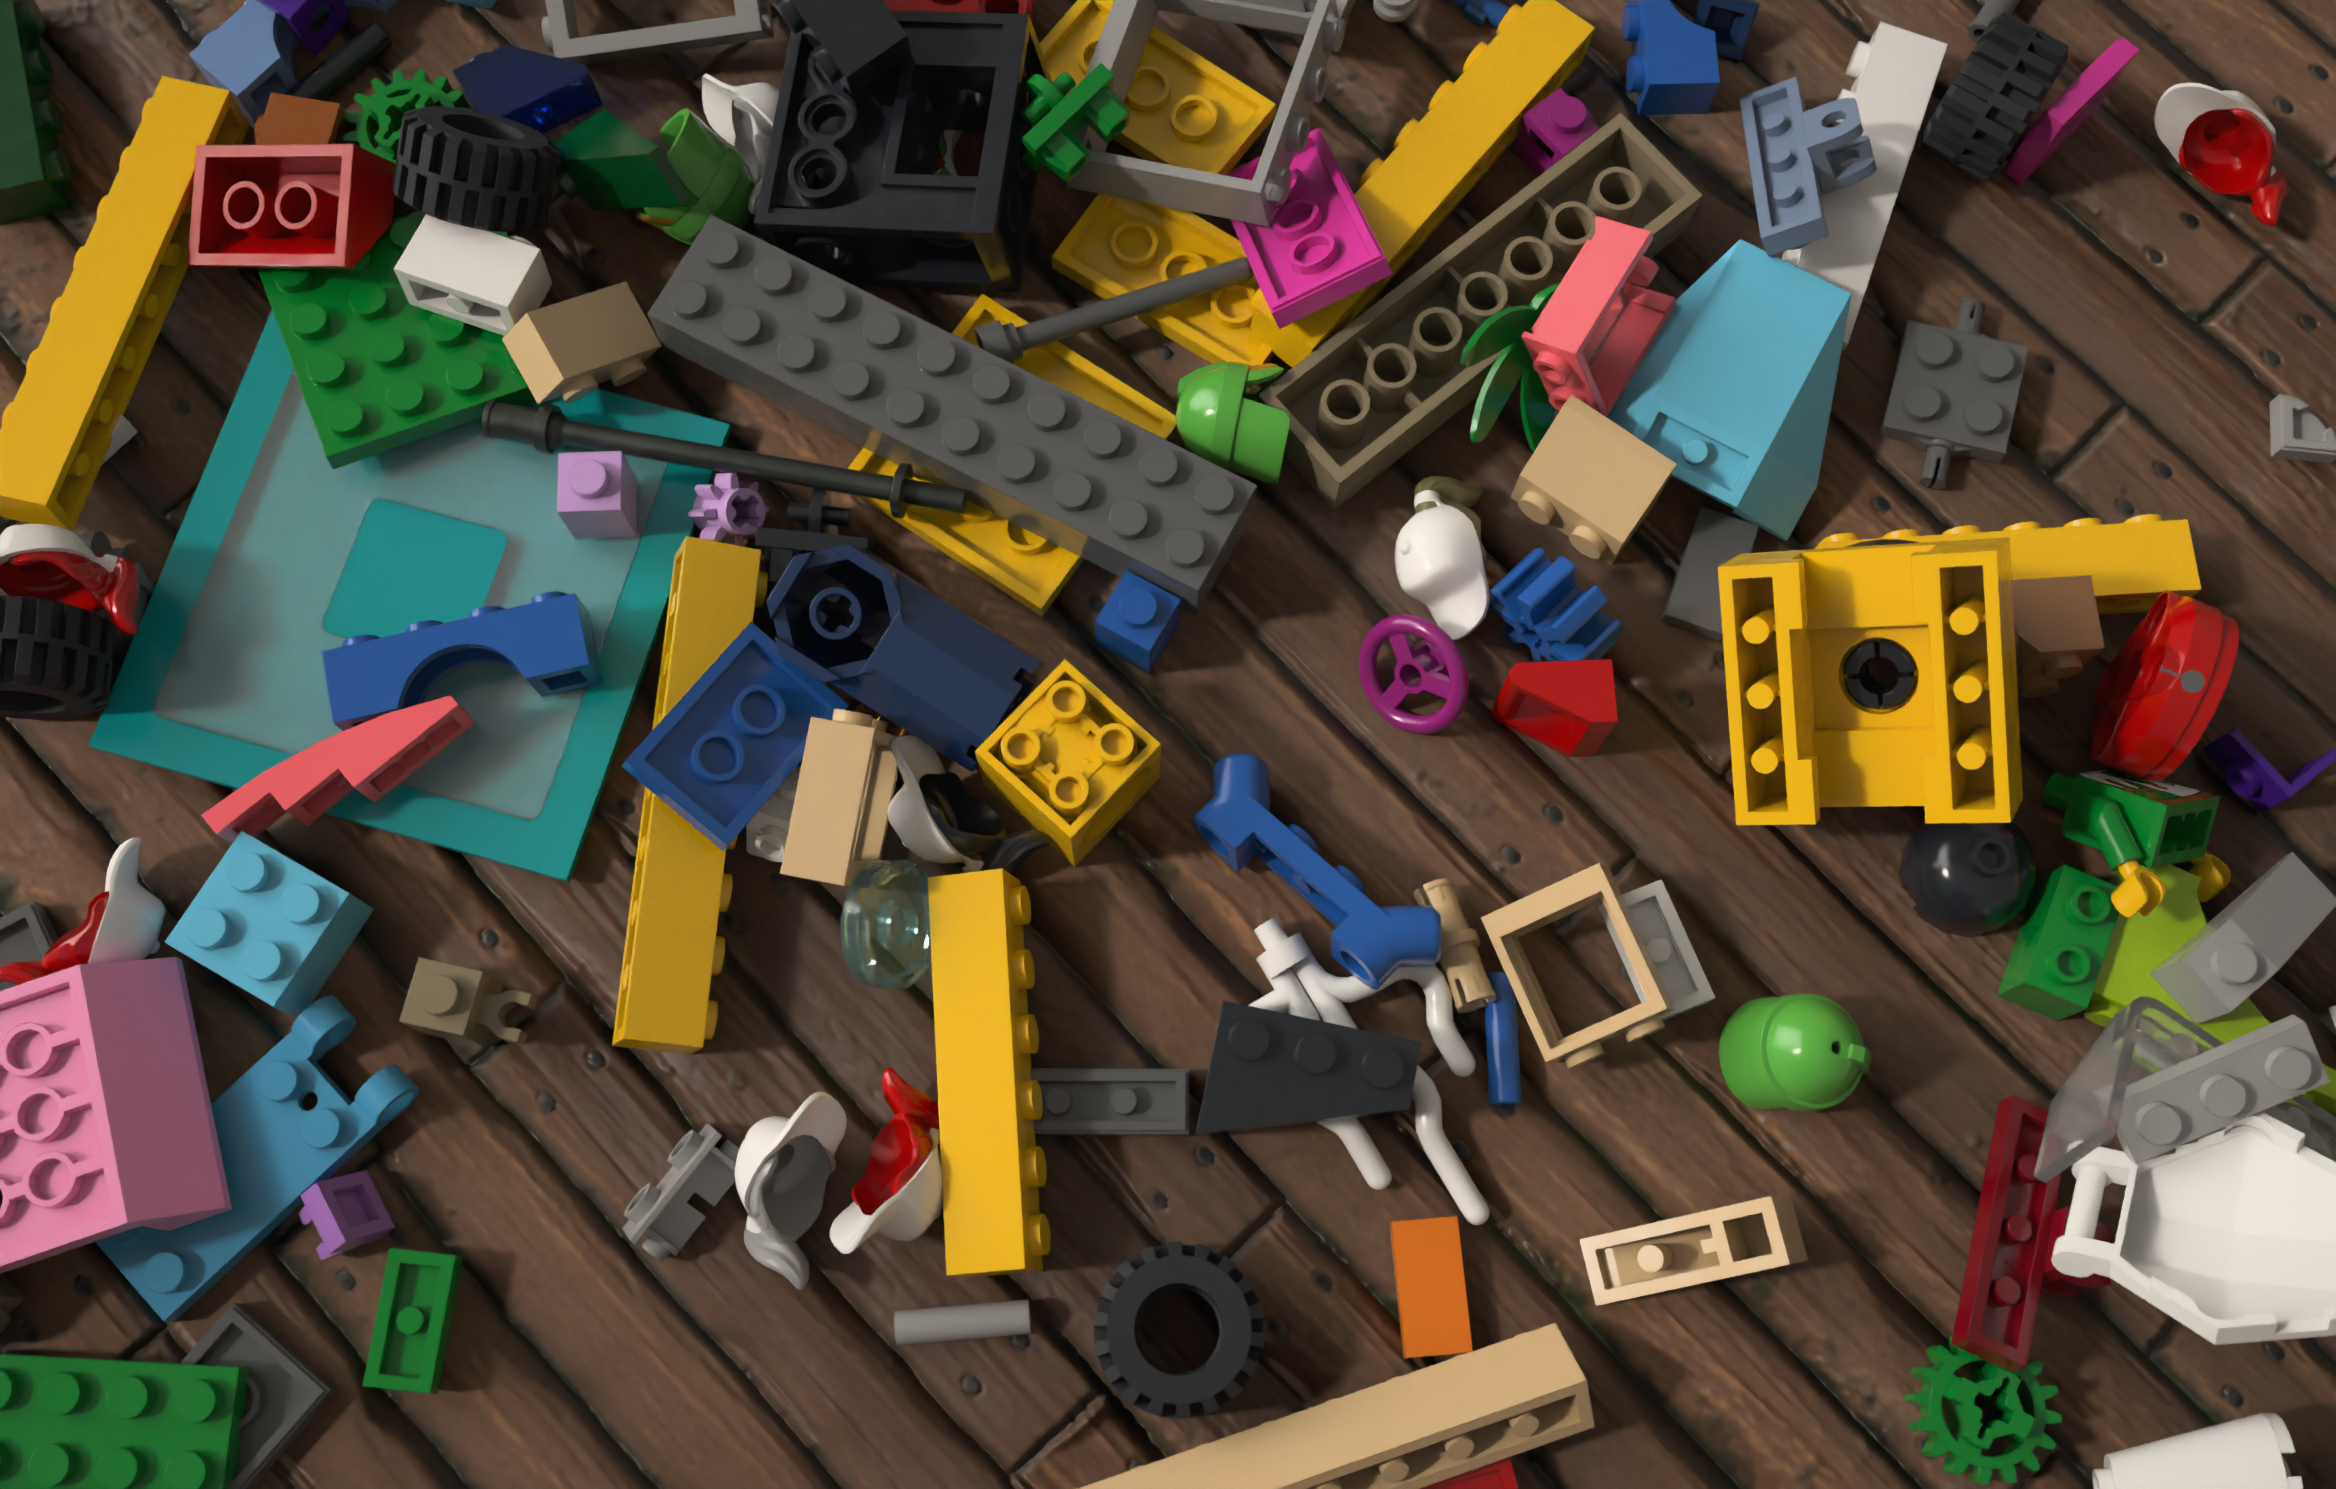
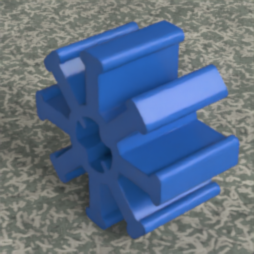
(1552, 611)

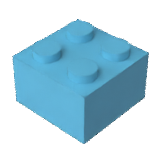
(269, 925)

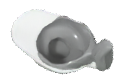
(745, 120)
(784, 1180)

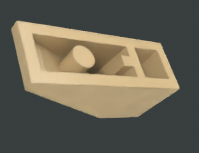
(1693, 1249)

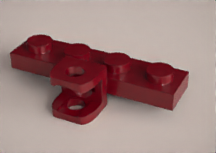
(2014, 1244)

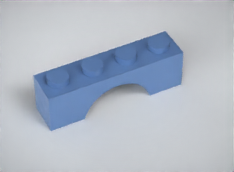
(256, 53)

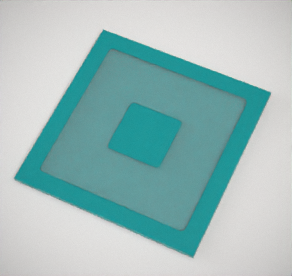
(303, 556)

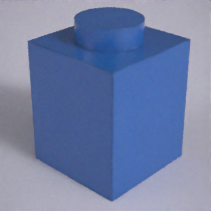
(1137, 621)

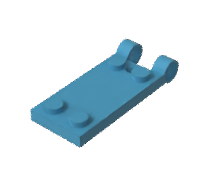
(268, 1156)

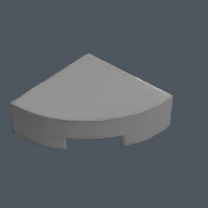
(2299, 433)

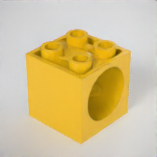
(1069, 762)

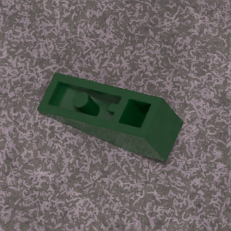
(615, 167)

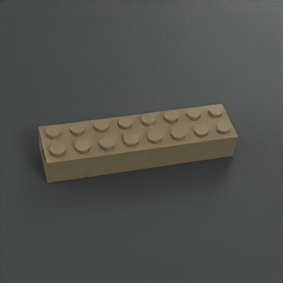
(1398, 364)

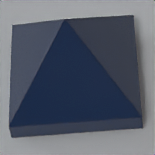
(1731, 22)

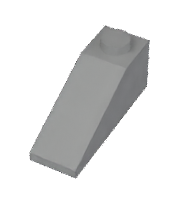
(2246, 941)

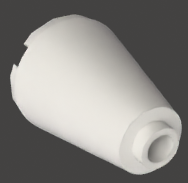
(2220, 1456)

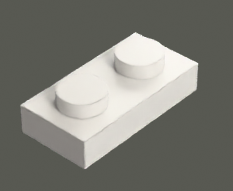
(1667, 946)

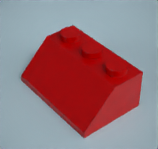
(288, 205)

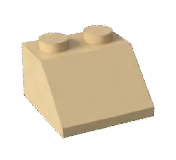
(1591, 481)

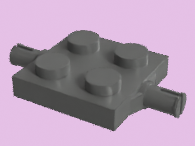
(1953, 392)

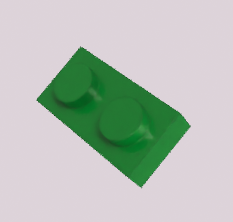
(413, 1321)

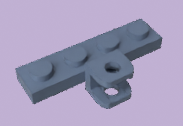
(1795, 152)

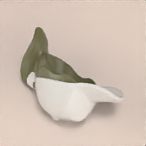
(1443, 555)

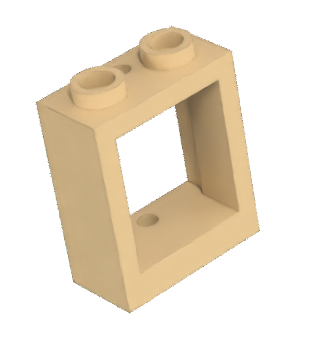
(841, 799)
(1549, 905)

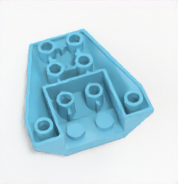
(1743, 385)

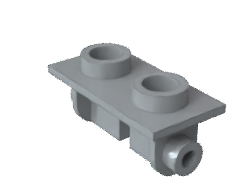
(664, 1209)

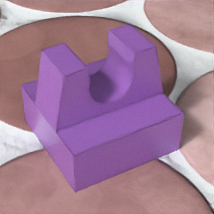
(345, 1213)

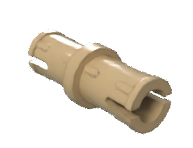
(1459, 947)

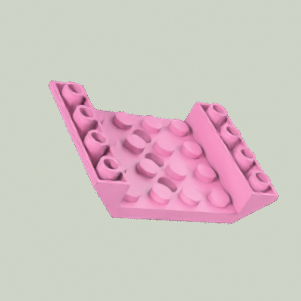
(102, 1109)

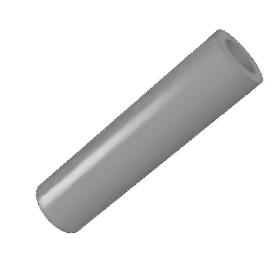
(962, 1322)

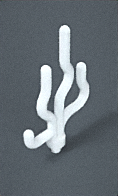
(1310, 991)

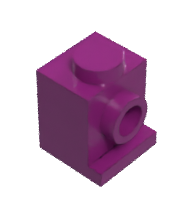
(1559, 123)

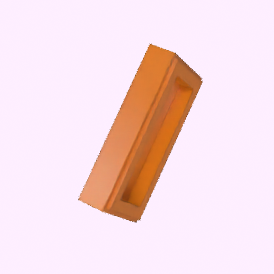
(1430, 1287)

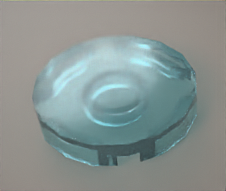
(887, 925)

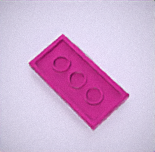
(1315, 241)

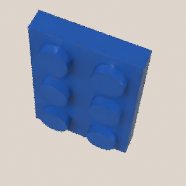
(732, 737)

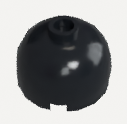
(1969, 875)

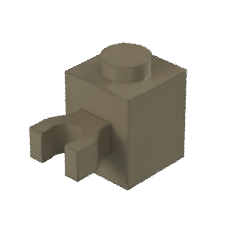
(461, 1004)

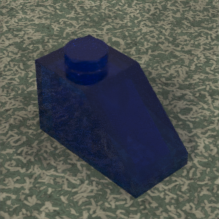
(528, 87)

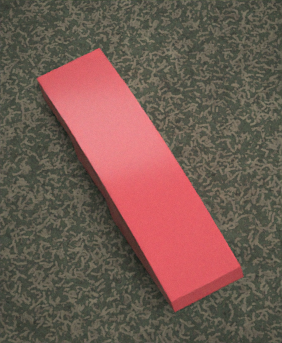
(362, 758)

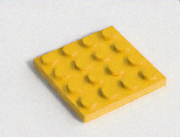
(985, 543)

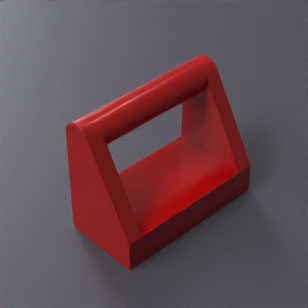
(1560, 704)

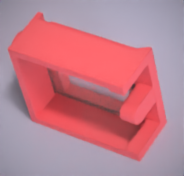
(1599, 321)

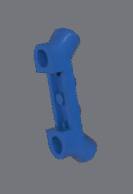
(1368, 937)

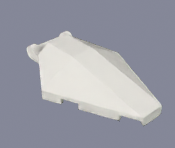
(2217, 1232)

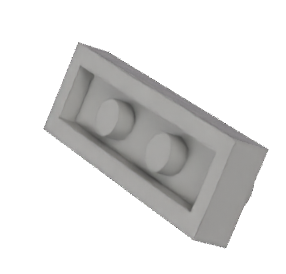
(2219, 1088)

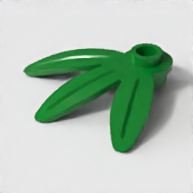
(1504, 332)

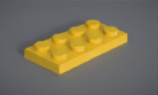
(1178, 101)
(1137, 244)

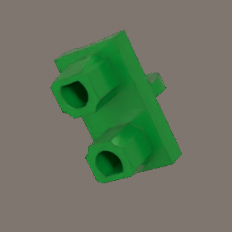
(1089, 103)

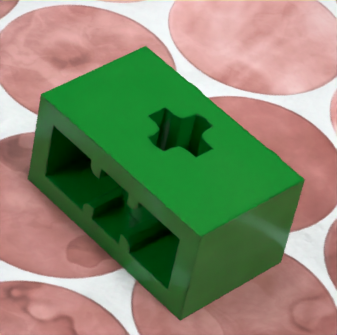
(2060, 944)

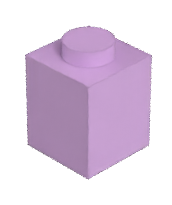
(597, 494)

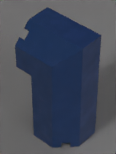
(899, 648)

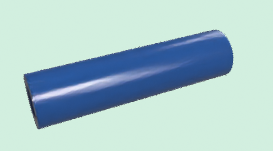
(1502, 1044)

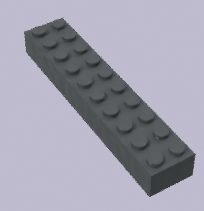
(953, 412)

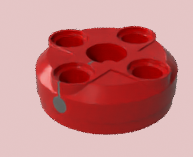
(2163, 687)

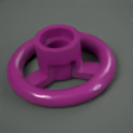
(1427, 666)

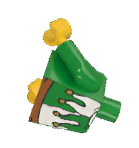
(2137, 826)

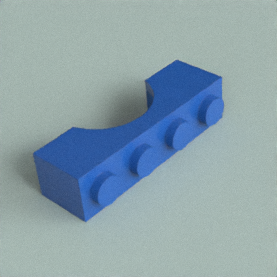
(1671, 61)
(542, 640)

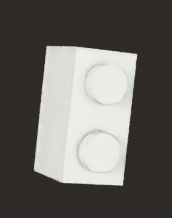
(472, 274)

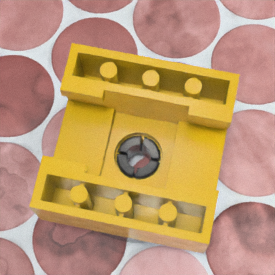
(1824, 732)

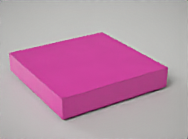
(2070, 109)

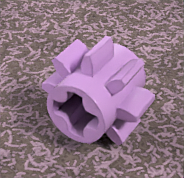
(728, 509)

